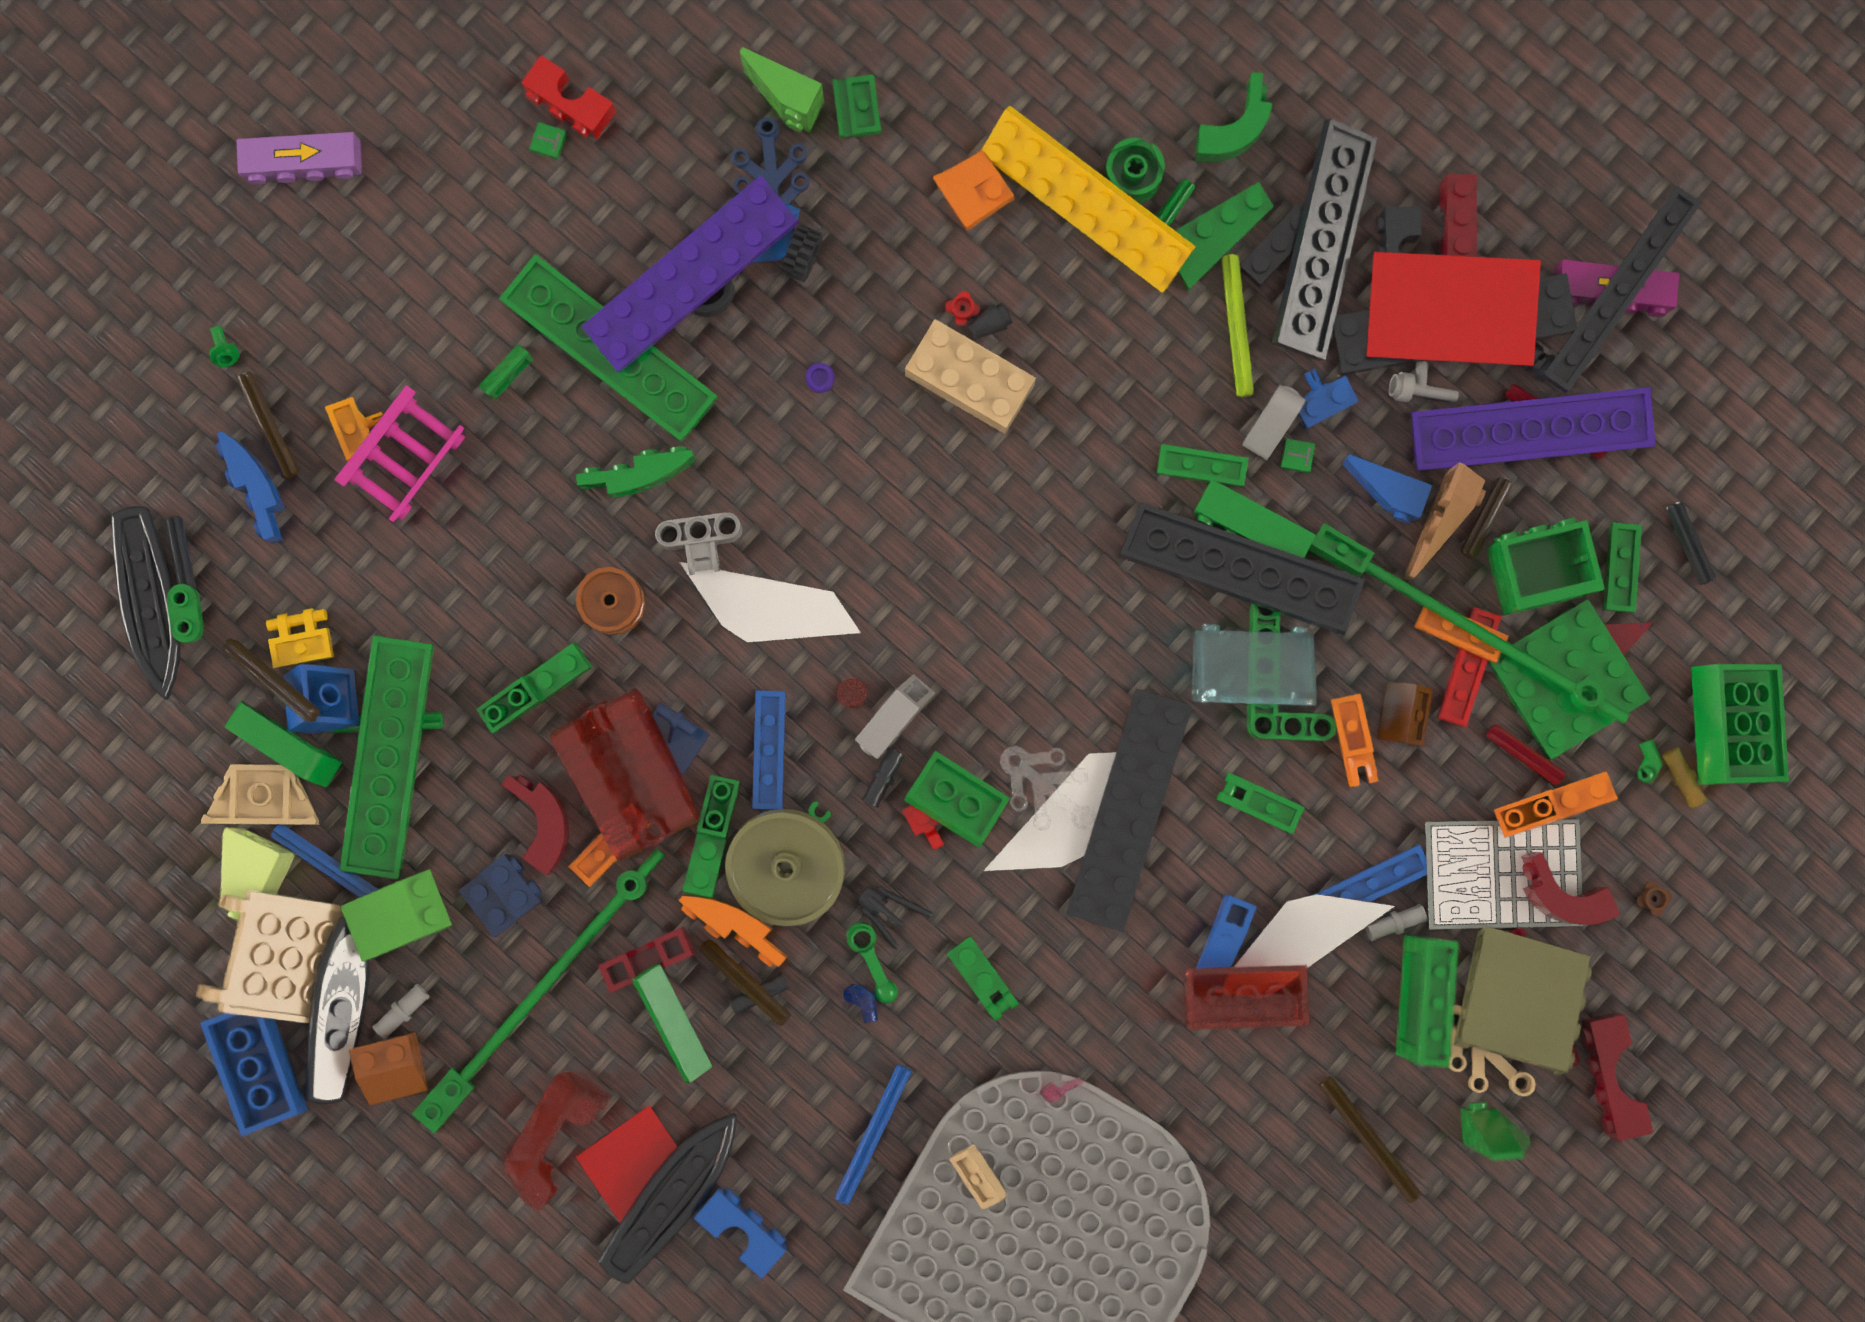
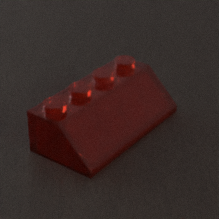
(1246, 997)

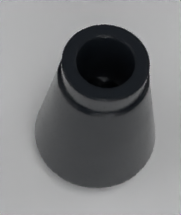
(990, 321)

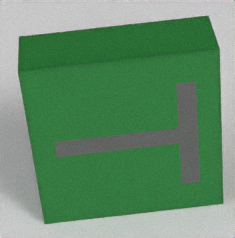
(548, 141)
(1297, 456)

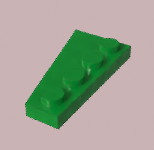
(1220, 230)

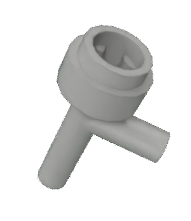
(1405, 385)

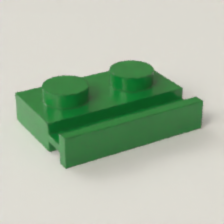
(856, 106)

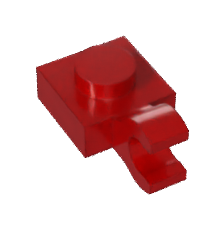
(923, 823)

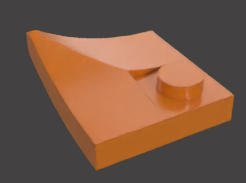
(974, 189)

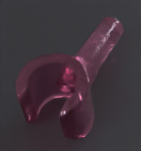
(1053, 1094)

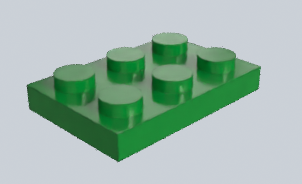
(957, 799)

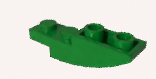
(648, 472)
(534, 688)
(711, 837)

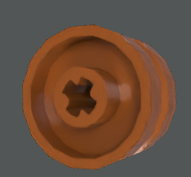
(628, 603)

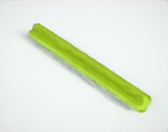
(1237, 325)

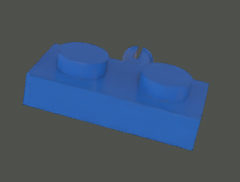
(1325, 399)

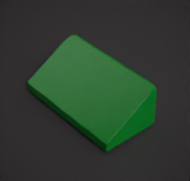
(506, 372)

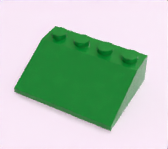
(1739, 723)

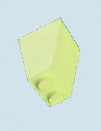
(251, 864)

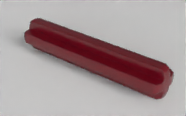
(1525, 754)

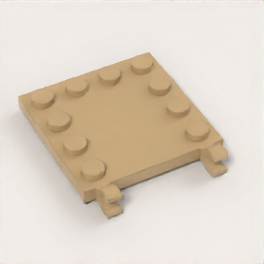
(273, 955)

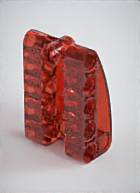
(625, 773)

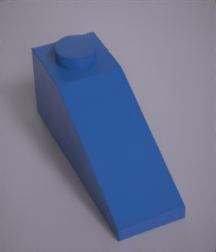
(1392, 490)

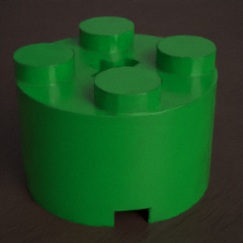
(1140, 157)

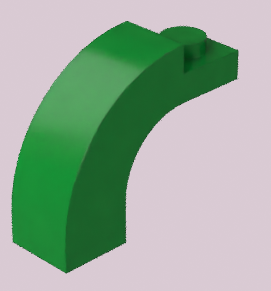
(1229, 141)

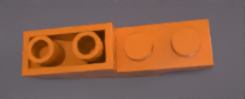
(1555, 805)
(723, 918)

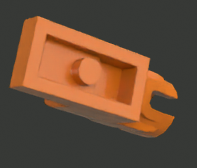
(1354, 738)

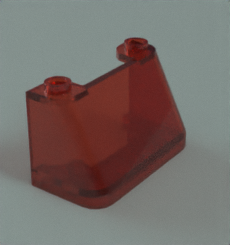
(565, 1098)

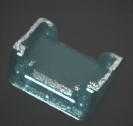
(1254, 667)

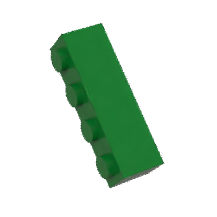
(1247, 519)

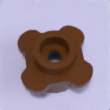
(1662, 901)

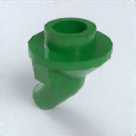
(223, 353)

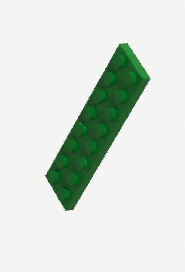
(649, 383)
(386, 757)

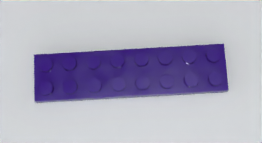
(690, 274)
(1533, 429)

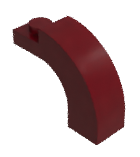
(552, 823)
(1545, 894)

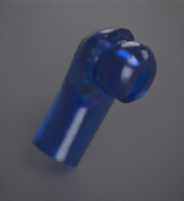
(864, 999)

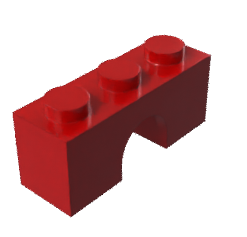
(588, 113)

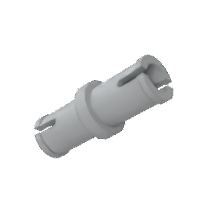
(1396, 922)
(400, 1011)

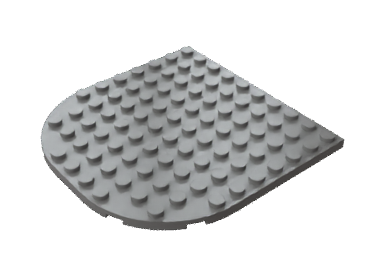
(1093, 1223)

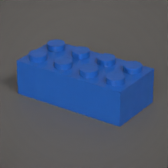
(253, 1070)

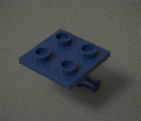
(680, 734)

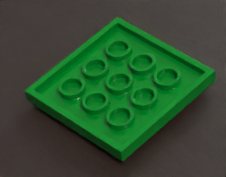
(1581, 650)

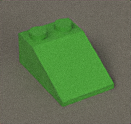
(790, 93)
(396, 915)

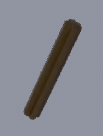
(267, 425)
(745, 982)

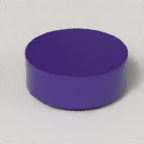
(820, 377)

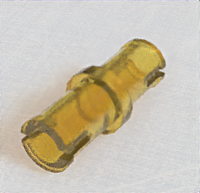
(1684, 777)

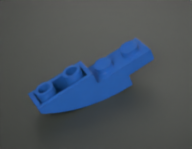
(248, 474)

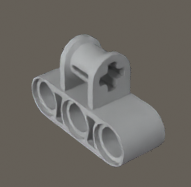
(1274, 421)
(702, 548)

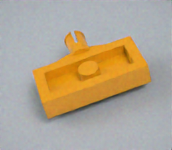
(350, 425)

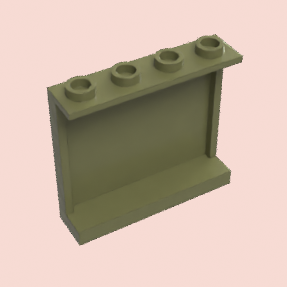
(1523, 1000)

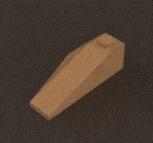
(1455, 499)

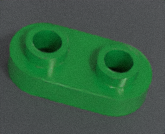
(188, 612)

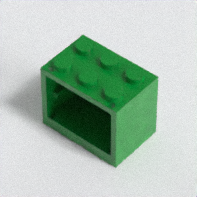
(1544, 566)

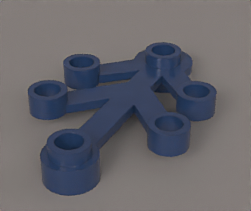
(771, 175)

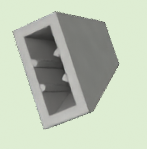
(894, 716)

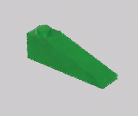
(1492, 1133)

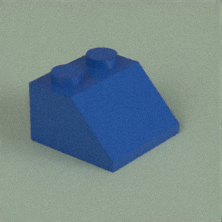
(330, 691)

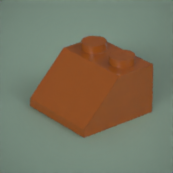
(389, 1068)

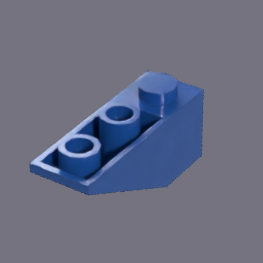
(1226, 933)

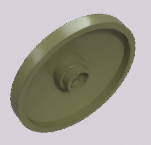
(785, 867)

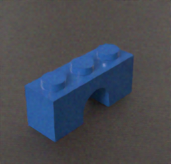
(725, 1211)

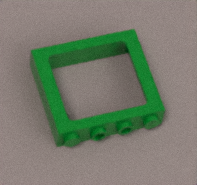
(1426, 1000)

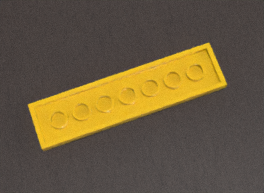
(1087, 199)

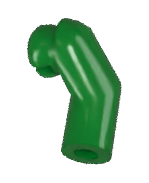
(1651, 763)

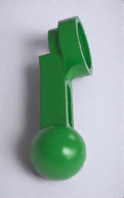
(885, 990)

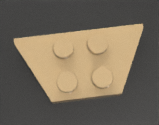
(260, 797)

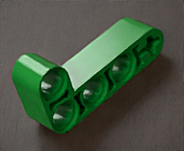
(283, 746)

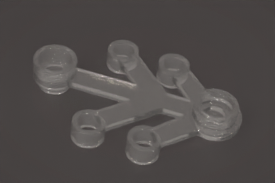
(1043, 784)

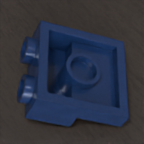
(501, 894)

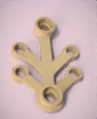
(1478, 1066)

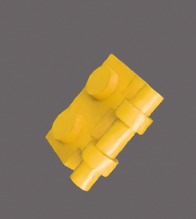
(301, 647)

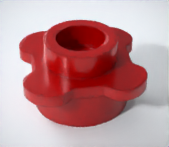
(962, 299)

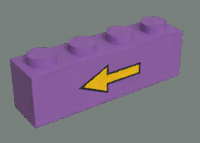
(299, 157)

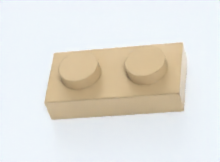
(978, 1177)

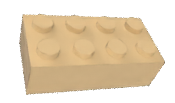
(969, 376)

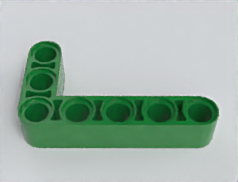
(1275, 719)

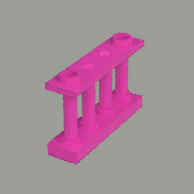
(371, 451)

